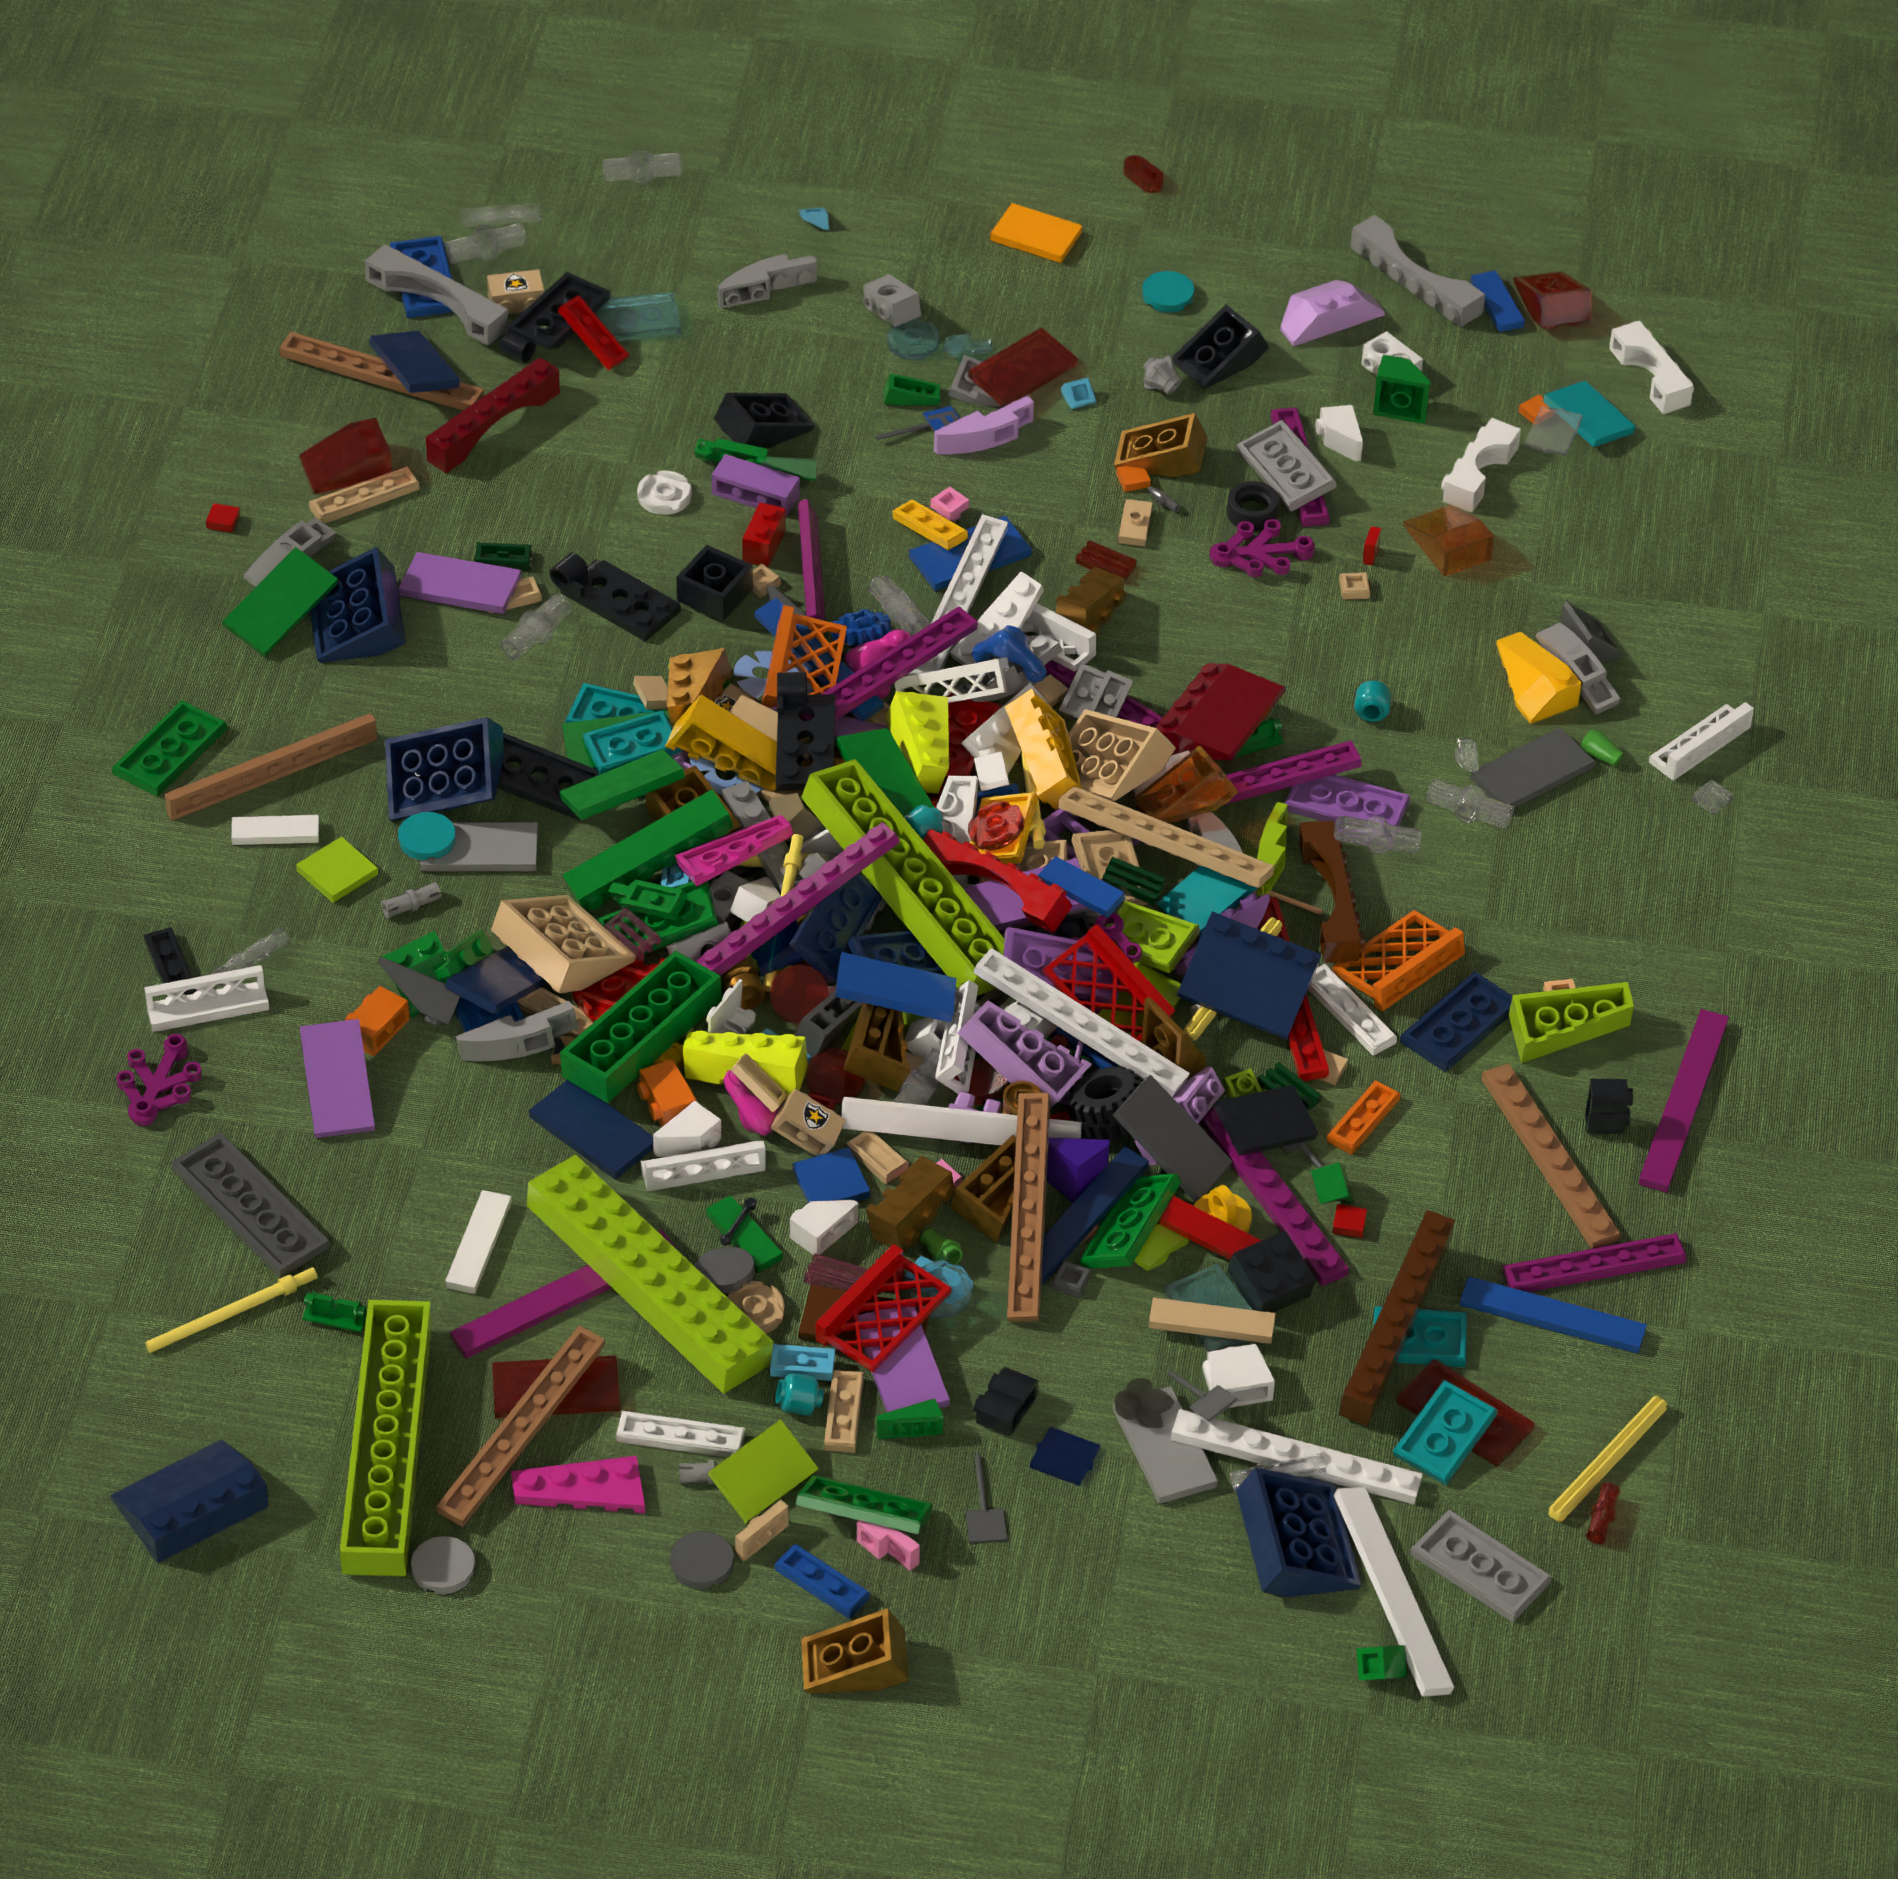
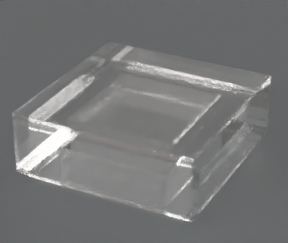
(1712, 797)

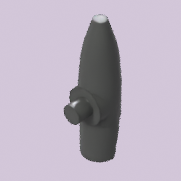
(1164, 500)

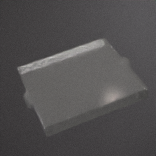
(1553, 430)

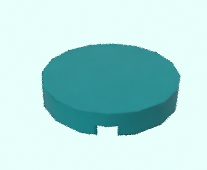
(1168, 291)
(426, 835)

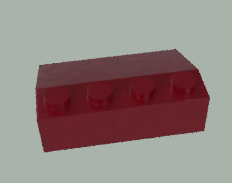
(1219, 710)

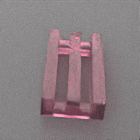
(644, 945)
(837, 1269)

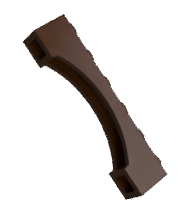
(1339, 935)

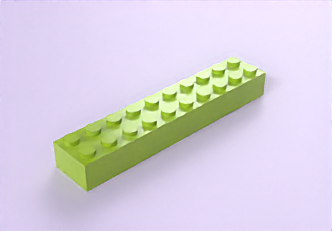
(908, 874)
(650, 1274)
(386, 1438)

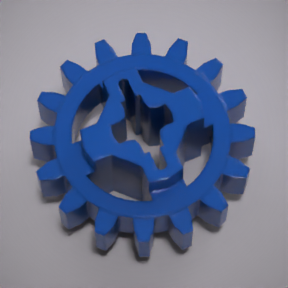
(863, 627)

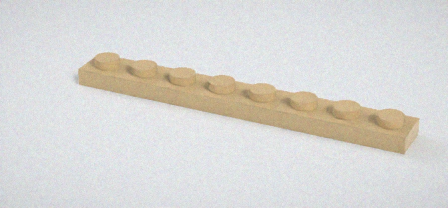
(1166, 837)

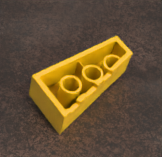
(726, 740)
(1045, 746)

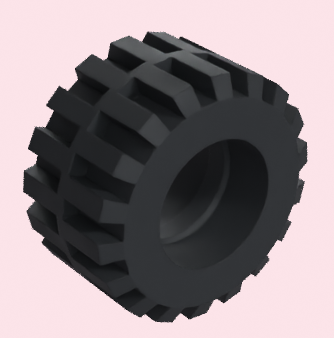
(1098, 1098)

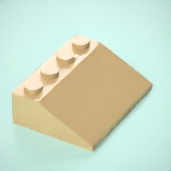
(1116, 753)
(560, 941)

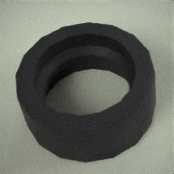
(1257, 492)

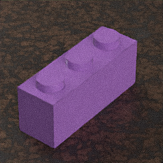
(754, 483)

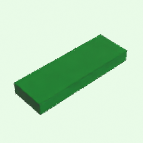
(748, 1234)

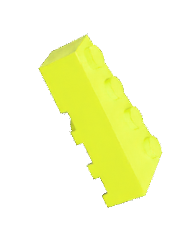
(922, 735)
(713, 1054)

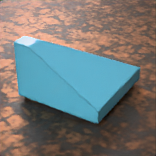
(816, 216)
(1078, 393)

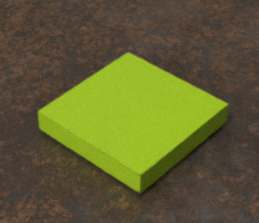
(337, 869)

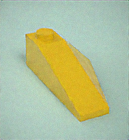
(1538, 678)

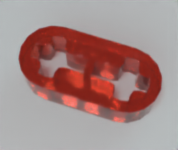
(1143, 173)

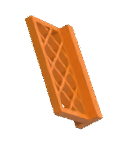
(782, 652)
(1412, 969)

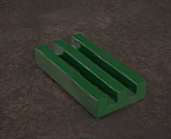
(504, 555)
(1135, 877)
(1285, 1077)

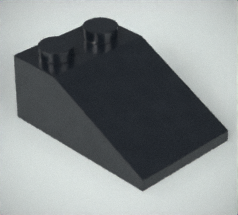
(1220, 349)
(761, 418)

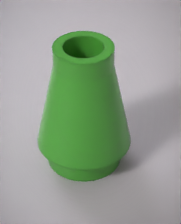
(1601, 747)
(942, 1247)

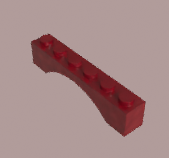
(456, 438)

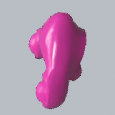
(869, 651)
(752, 1111)

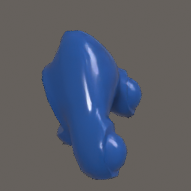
(1014, 645)

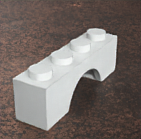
(1636, 346)
(1494, 445)

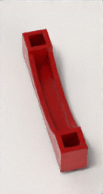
(1043, 904)

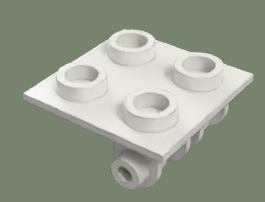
(729, 1015)

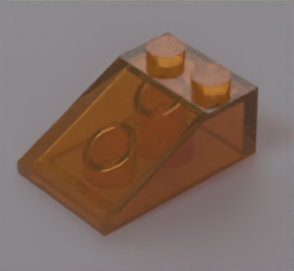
(1451, 538)
(1187, 789)

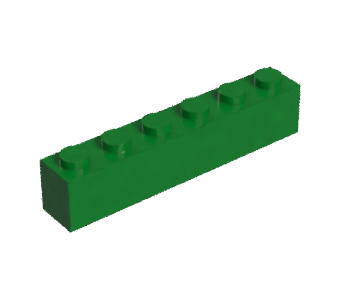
(648, 850)

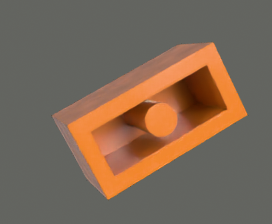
(380, 1018)
(664, 1091)

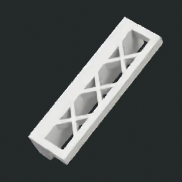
(1071, 636)
(956, 673)
(1700, 744)
(206, 1002)
(955, 1053)
(704, 1165)

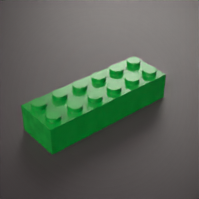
(641, 1026)

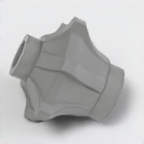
(1161, 374)

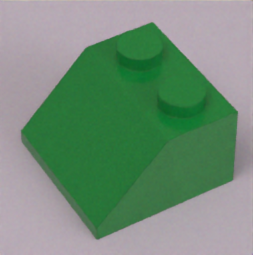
(1401, 390)
(422, 956)

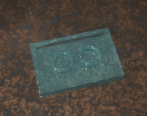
(641, 316)
(1211, 1288)

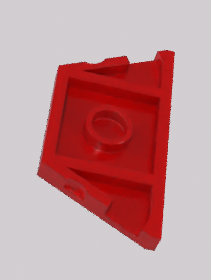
(605, 993)

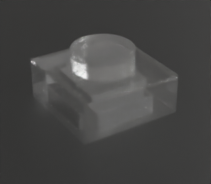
(1466, 754)

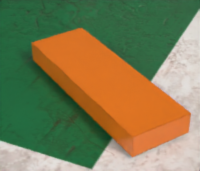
(1363, 1117)

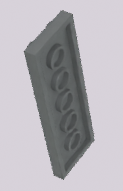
(250, 1205)

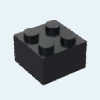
(714, 582)
(1271, 1274)

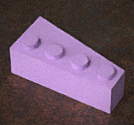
(1021, 1052)

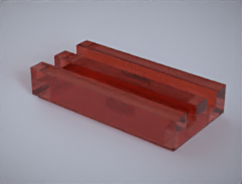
(1108, 559)

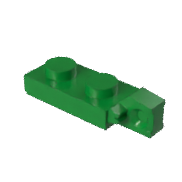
(715, 451)
(649, 898)
(465, 954)

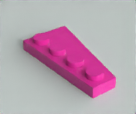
(730, 850)
(602, 1483)

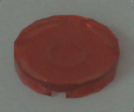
(996, 826)
(797, 992)
(828, 1078)
(985, 1082)

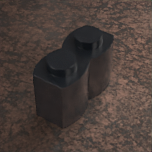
(1607, 1106)
(1006, 1401)

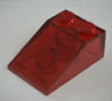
(1554, 299)
(347, 457)

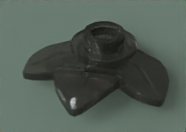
(1143, 1403)

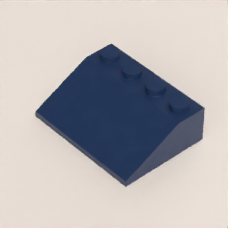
(360, 612)
(443, 767)
(1249, 975)
(192, 1499)
(1296, 1534)

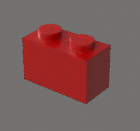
(764, 534)

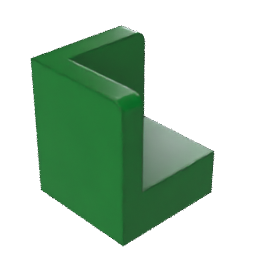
(1332, 1184)
(1381, 1662)

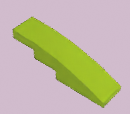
(1273, 845)

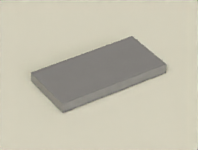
(1286, 465)
(489, 848)
(1168, 1465)
(1481, 1565)

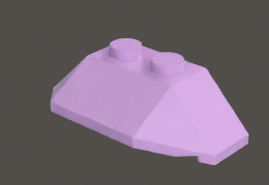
(1326, 311)

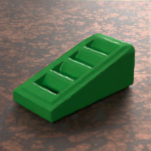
(910, 391)
(798, 467)
(911, 1421)

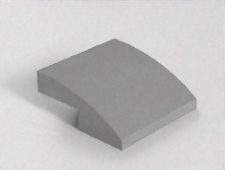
(965, 389)
(1095, 692)

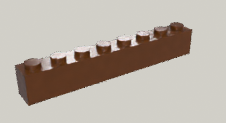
(1396, 1318)

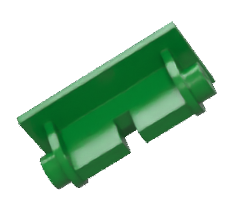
(1263, 737)
(334, 1313)

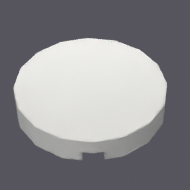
(664, 493)

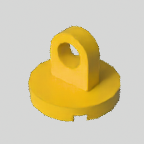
(1226, 1207)

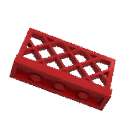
(1121, 969)
(859, 1299)

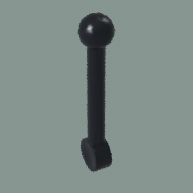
(750, 1205)

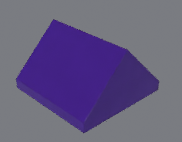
(1075, 1164)

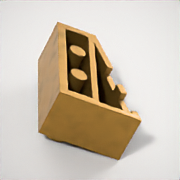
(1093, 600)
(695, 676)
(879, 1047)
(987, 1192)
(911, 1204)

